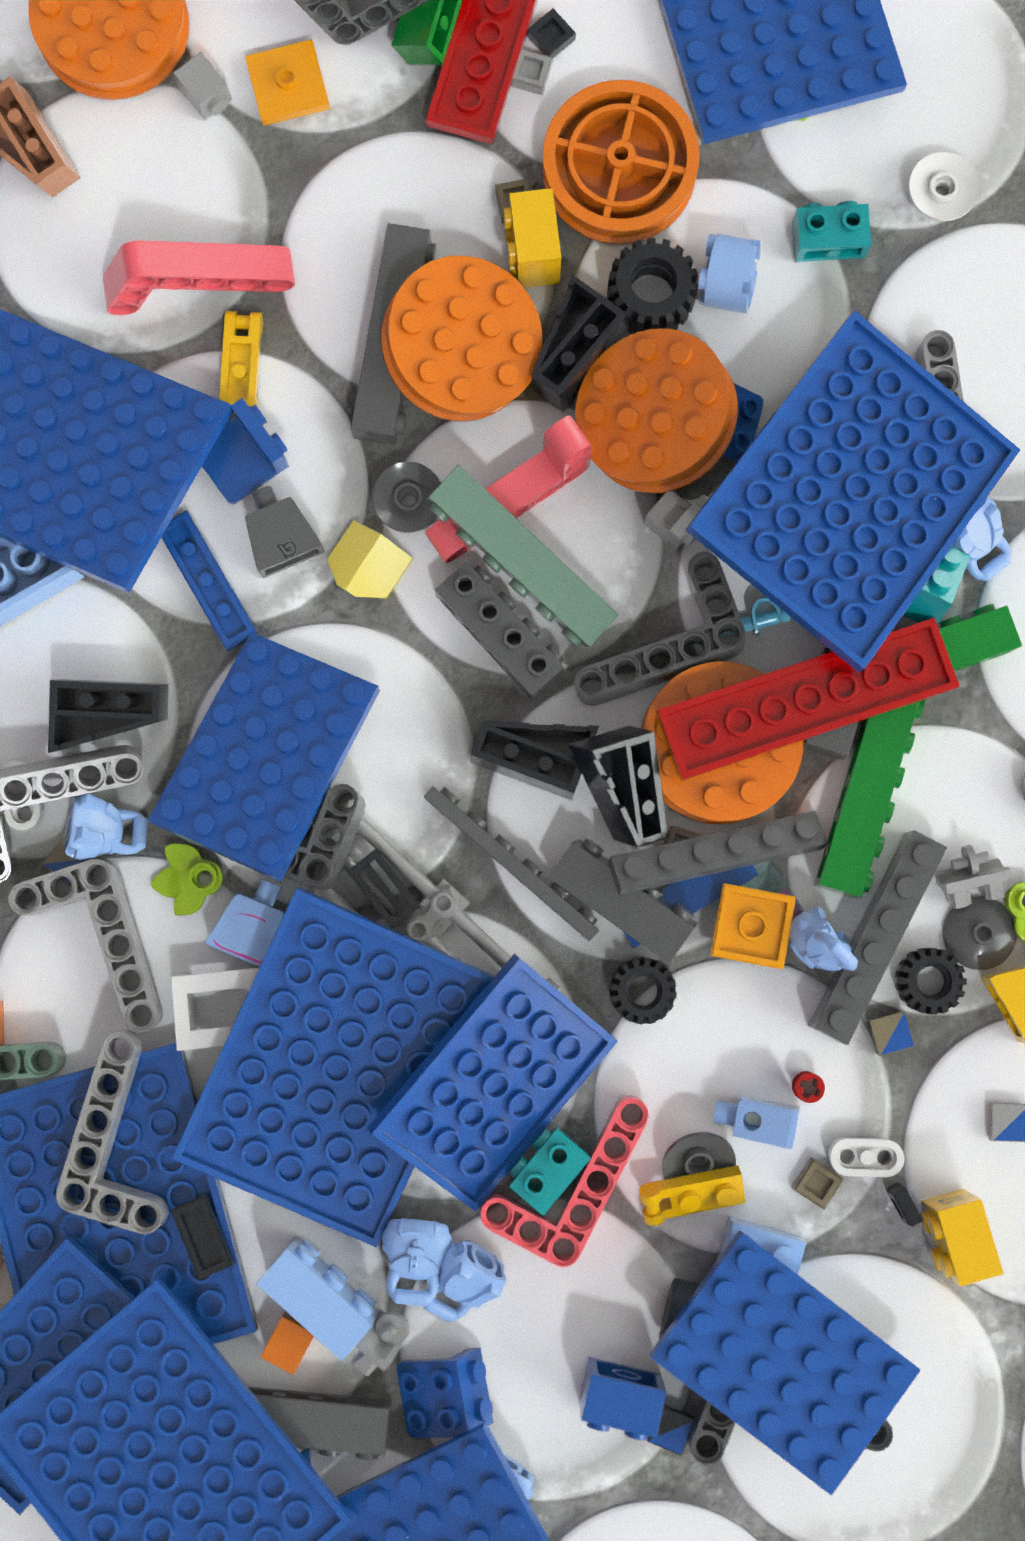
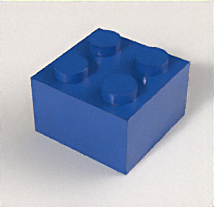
(622, 1399)

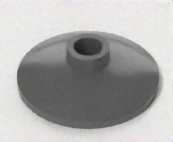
(394, 485)
(962, 939)
(697, 1154)

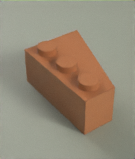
(30, 143)

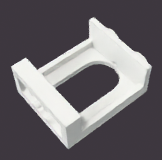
(184, 1008)

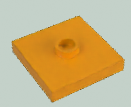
(287, 82)
(752, 926)

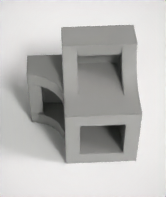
(672, 516)

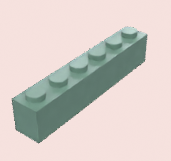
(522, 557)

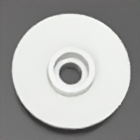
(948, 172)

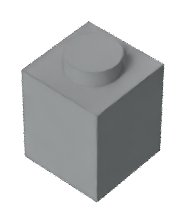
(203, 86)

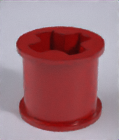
(817, 1083)

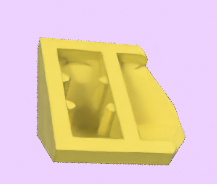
(367, 562)

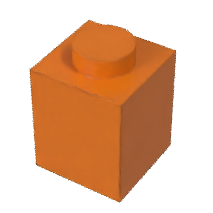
(287, 1344)

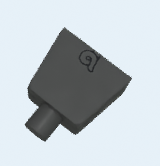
(279, 533)

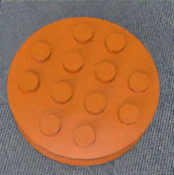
(110, 44)
(620, 161)
(461, 338)
(657, 410)
(731, 791)

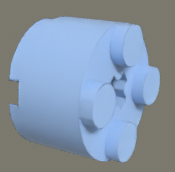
(730, 273)

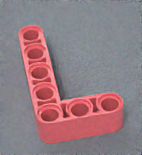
(192, 266)
(563, 459)
(580, 1194)

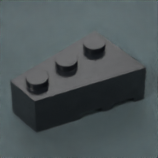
(581, 332)
(98, 709)
(532, 753)
(625, 783)

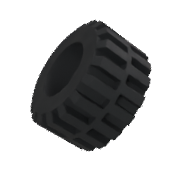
(657, 261)

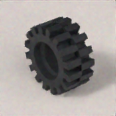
(951, 972)
(665, 991)

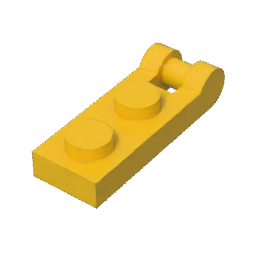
(240, 358)
(691, 1194)

